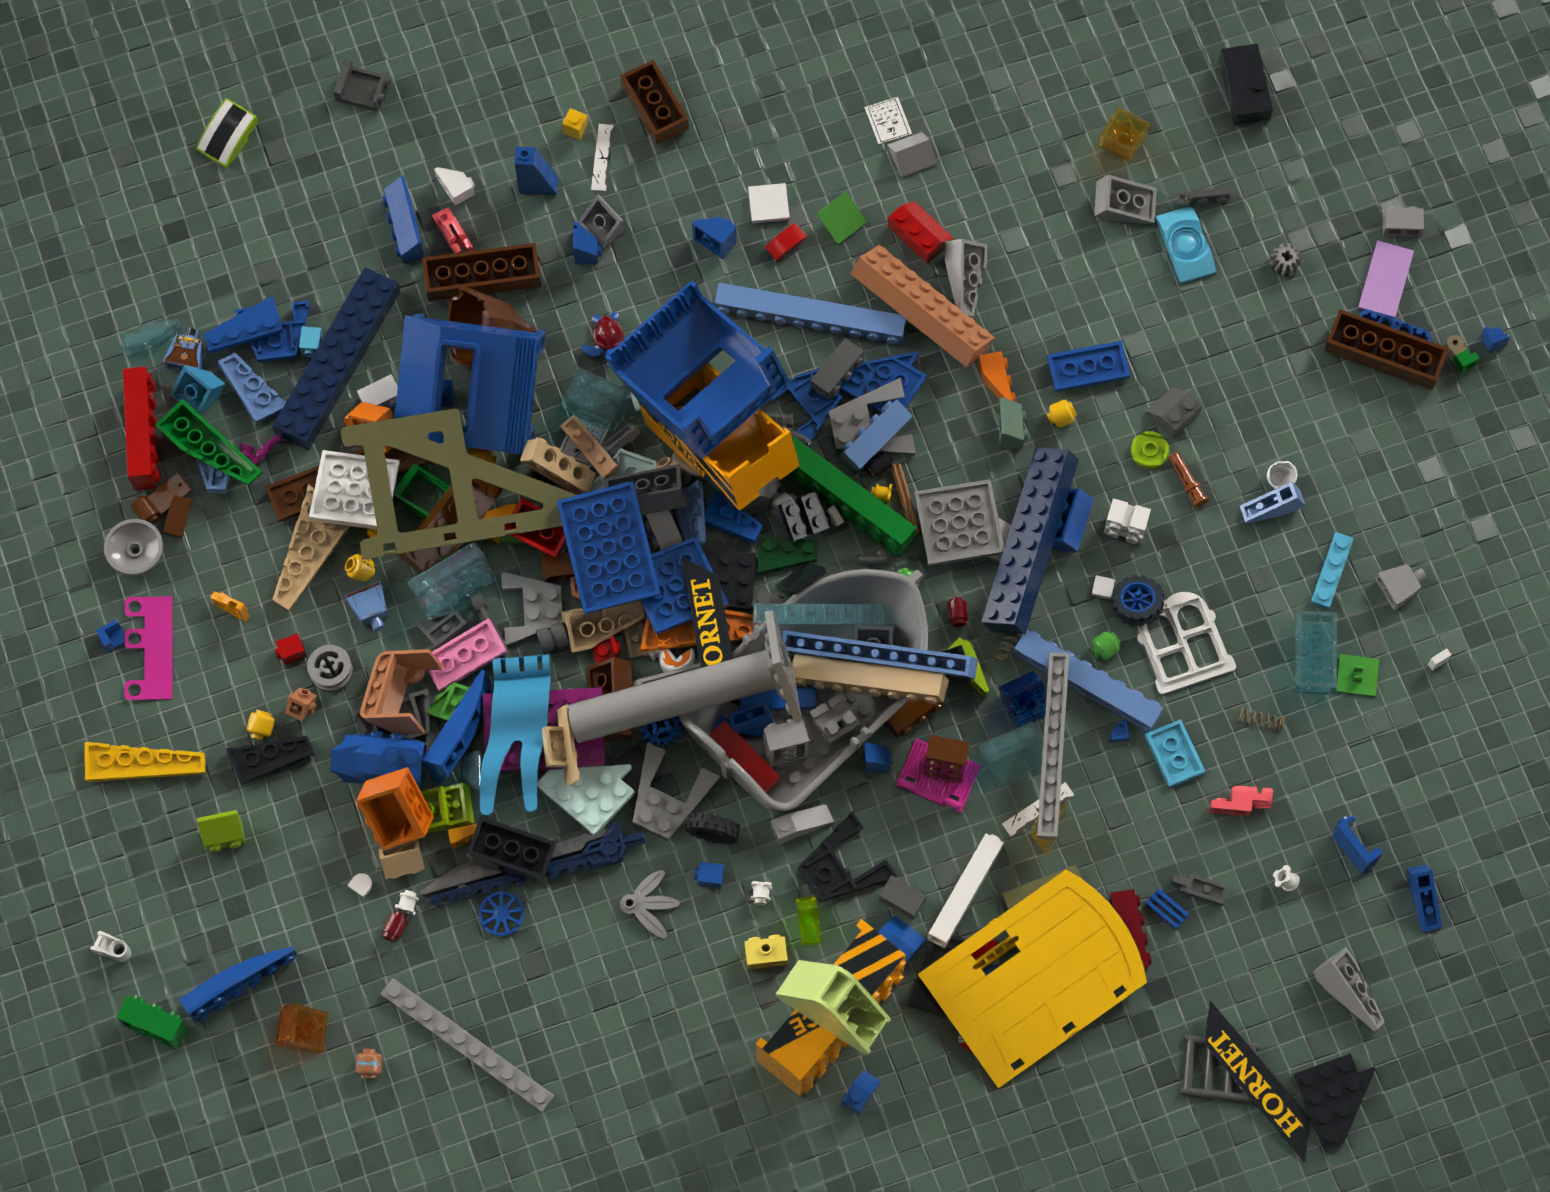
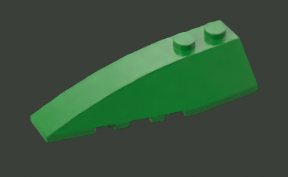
(202, 441)

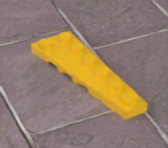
(123, 762)

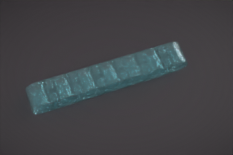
(820, 613)

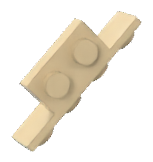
(560, 747)

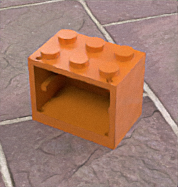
(394, 808)

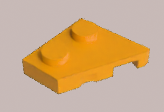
(230, 605)

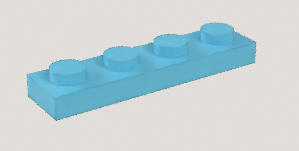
(1332, 570)

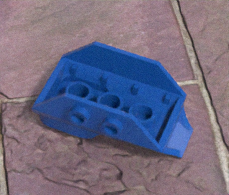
(375, 754)

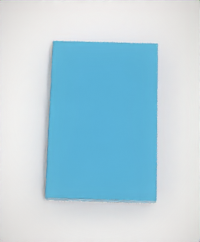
(1174, 753)

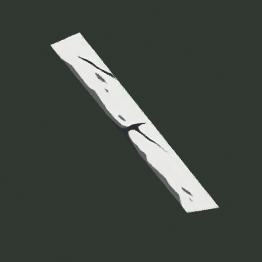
(602, 157)
(1031, 812)

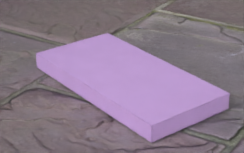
(1386, 279)

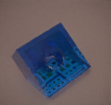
(1024, 698)

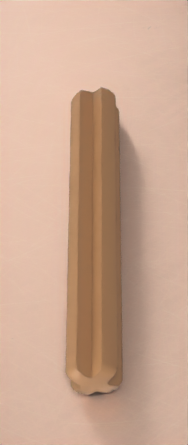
(904, 496)

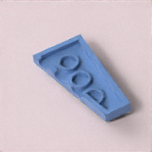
(254, 394)

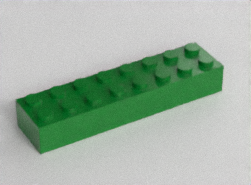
(853, 501)

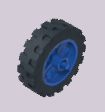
(1136, 614)

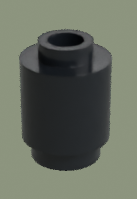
(878, 464)

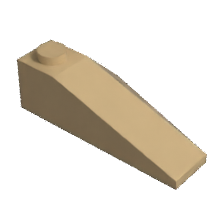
(590, 629)

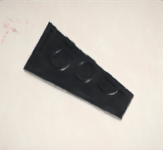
(263, 759)

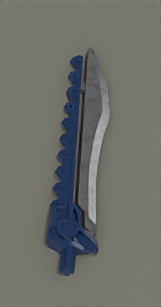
(597, 854)

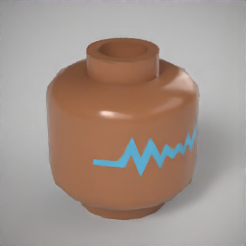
(368, 1064)

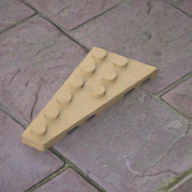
(307, 552)

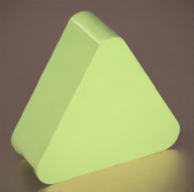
(834, 1002)

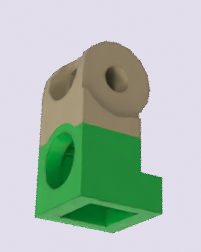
(1460, 355)

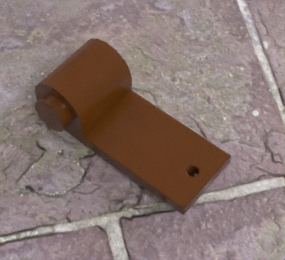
(158, 503)

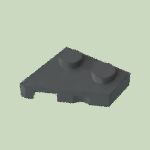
(442, 628)

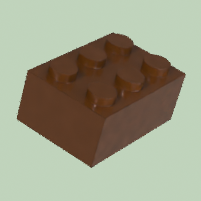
(946, 759)

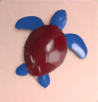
(605, 335)

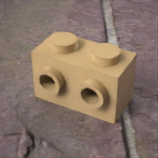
(401, 860)

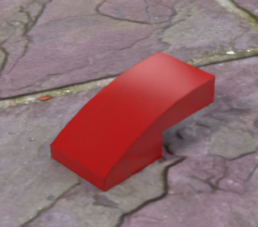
(785, 241)

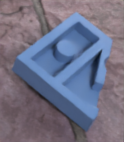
(214, 479)

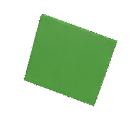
(841, 217)
(1357, 675)

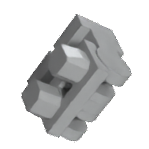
(835, 719)

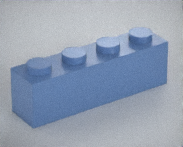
(876, 435)

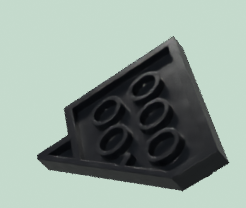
(1333, 1097)

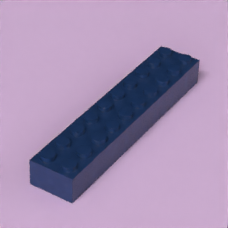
(336, 358)
(1030, 541)

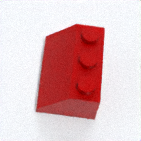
(918, 230)
(547, 540)

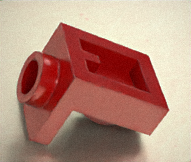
(606, 650)

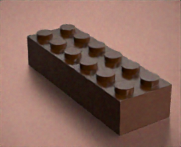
(482, 270)
(1386, 349)
(445, 514)

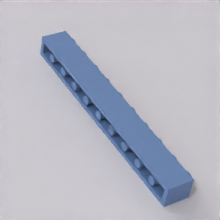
(810, 313)
(880, 654)

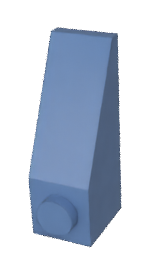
(1273, 504)

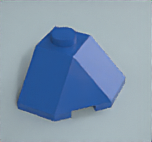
(585, 246)

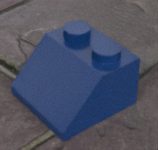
(715, 235)
(903, 937)

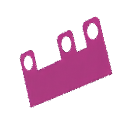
(157, 642)

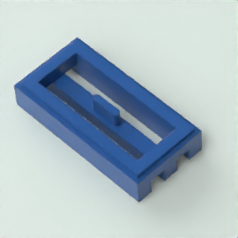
(1166, 898)

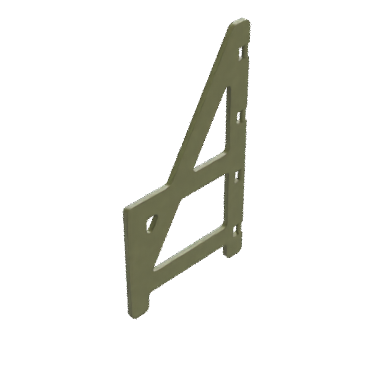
(410, 436)

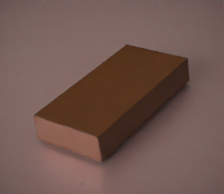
(177, 515)

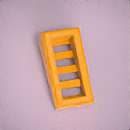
(461, 835)

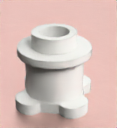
(1286, 879)
(761, 892)
(407, 902)

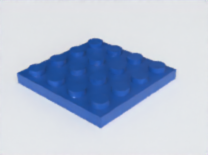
(673, 606)

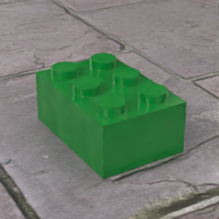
(152, 1021)

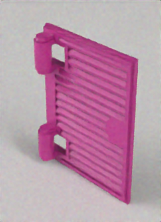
(935, 789)

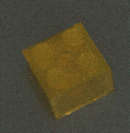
(1124, 134)

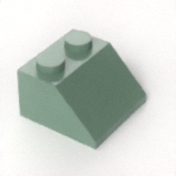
(1011, 424)

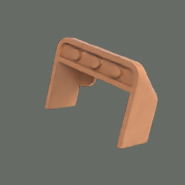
(388, 685)

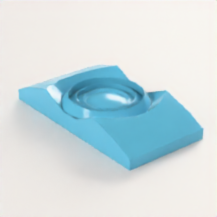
(1186, 244)

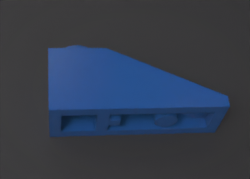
(1424, 897)

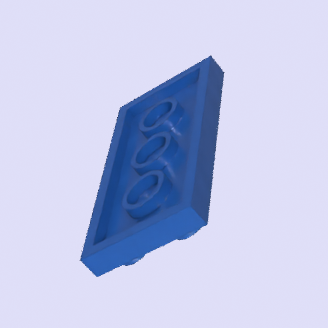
(1088, 366)

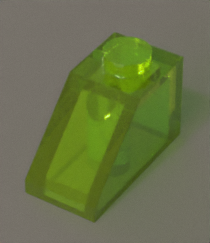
(808, 920)

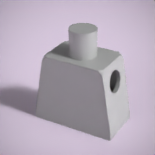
(1400, 584)

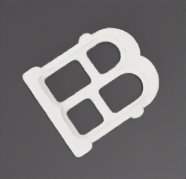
(1195, 674)

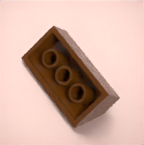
(612, 676)

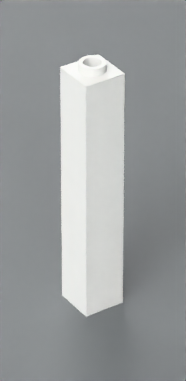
(965, 890)

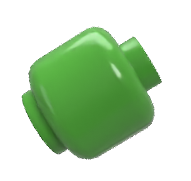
(1105, 646)

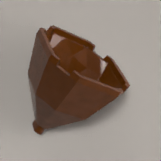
(483, 310)

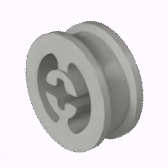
(318, 674)

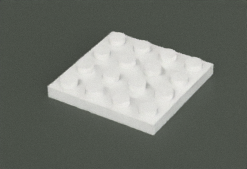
(344, 490)

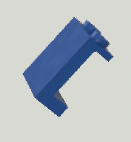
(1353, 847)

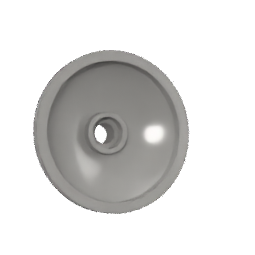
(126, 538)

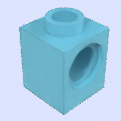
(310, 340)

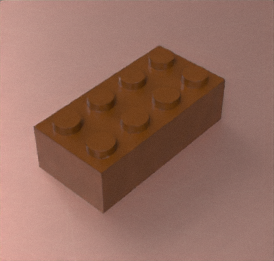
(654, 102)

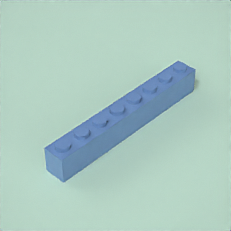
(1091, 682)

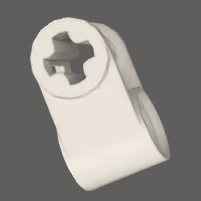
(108, 945)

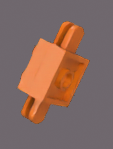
(368, 413)

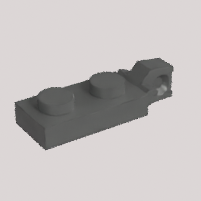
(1203, 196)
(1201, 888)

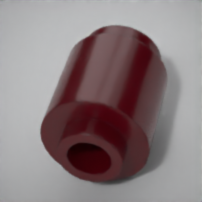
(957, 612)
(394, 926)

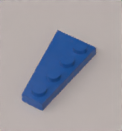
(246, 327)

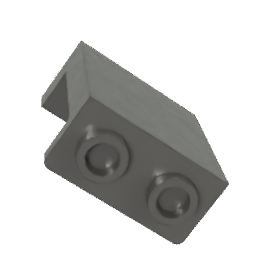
(361, 87)

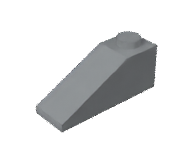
(800, 823)

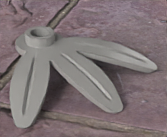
(641, 903)

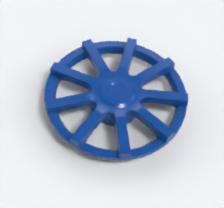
(501, 913)

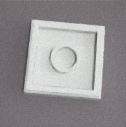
(768, 203)

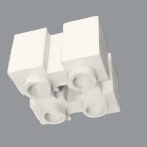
(1127, 521)

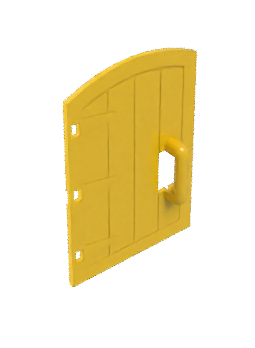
(1065, 973)

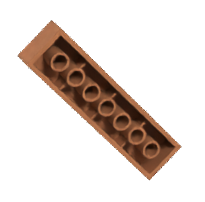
(922, 305)

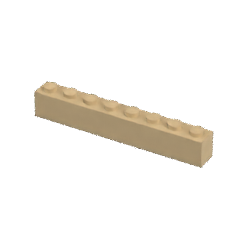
(870, 678)

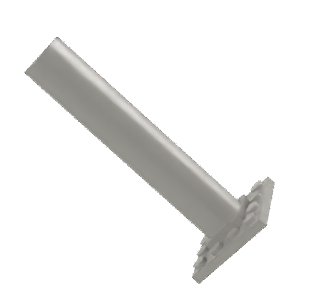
(691, 691)

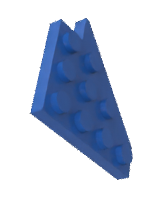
(883, 371)

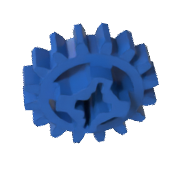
(667, 732)

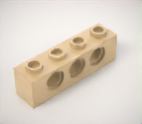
(557, 466)

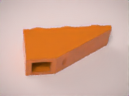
(994, 374)

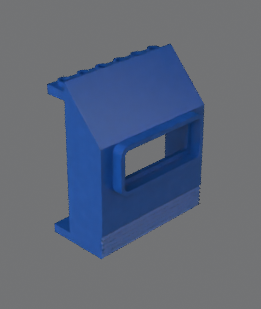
(678, 345)
(499, 382)

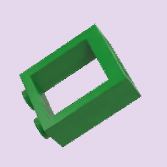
(408, 482)

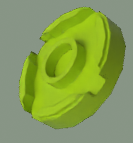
(1149, 450)

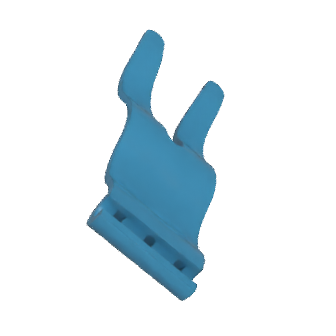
(517, 715)

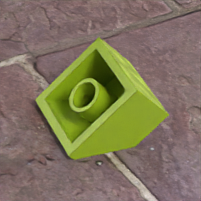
(221, 831)

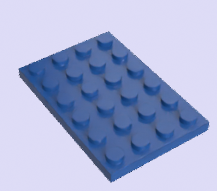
(608, 547)

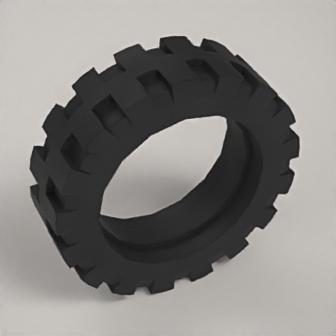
(712, 828)

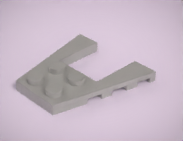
(853, 415)
(659, 811)

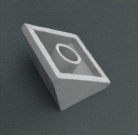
(912, 154)
(602, 222)

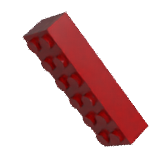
(140, 428)

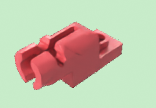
(451, 231)
(1242, 801)

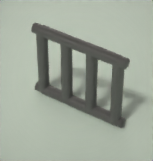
(1207, 1092)

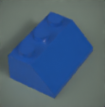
(1073, 521)

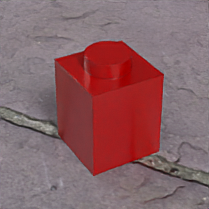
(290, 649)

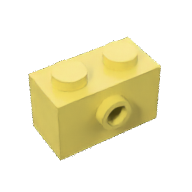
(766, 952)

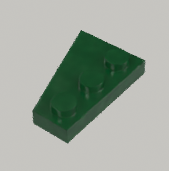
(781, 553)

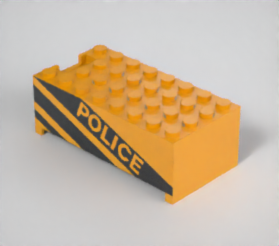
(741, 462)
(803, 1048)

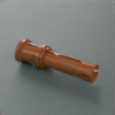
(1192, 487)

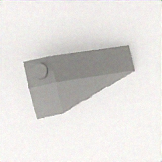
(964, 267)
(1341, 979)

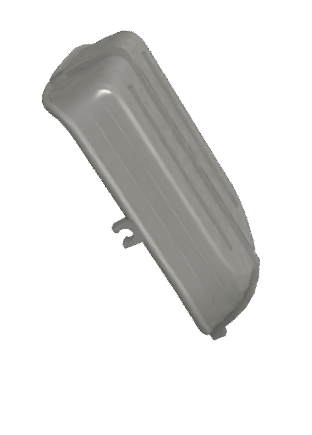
(803, 776)

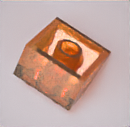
(301, 1028)

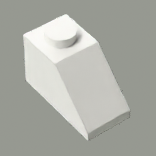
(455, 184)

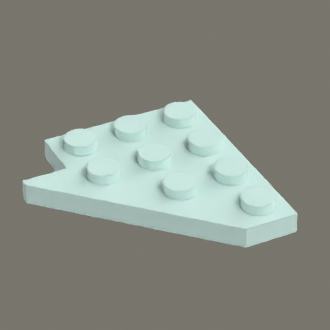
(593, 798)

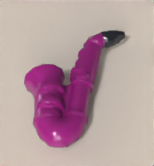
(247, 449)

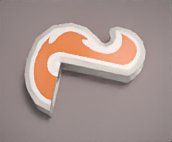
(669, 662)

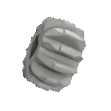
(1282, 253)

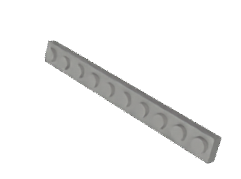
(1053, 746)
(467, 1045)

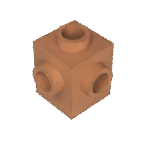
(301, 704)

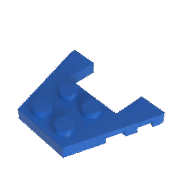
(284, 344)
(810, 401)

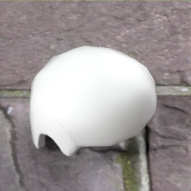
(1281, 474)

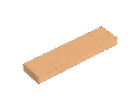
(589, 447)

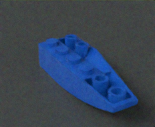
(457, 731)
(232, 982)

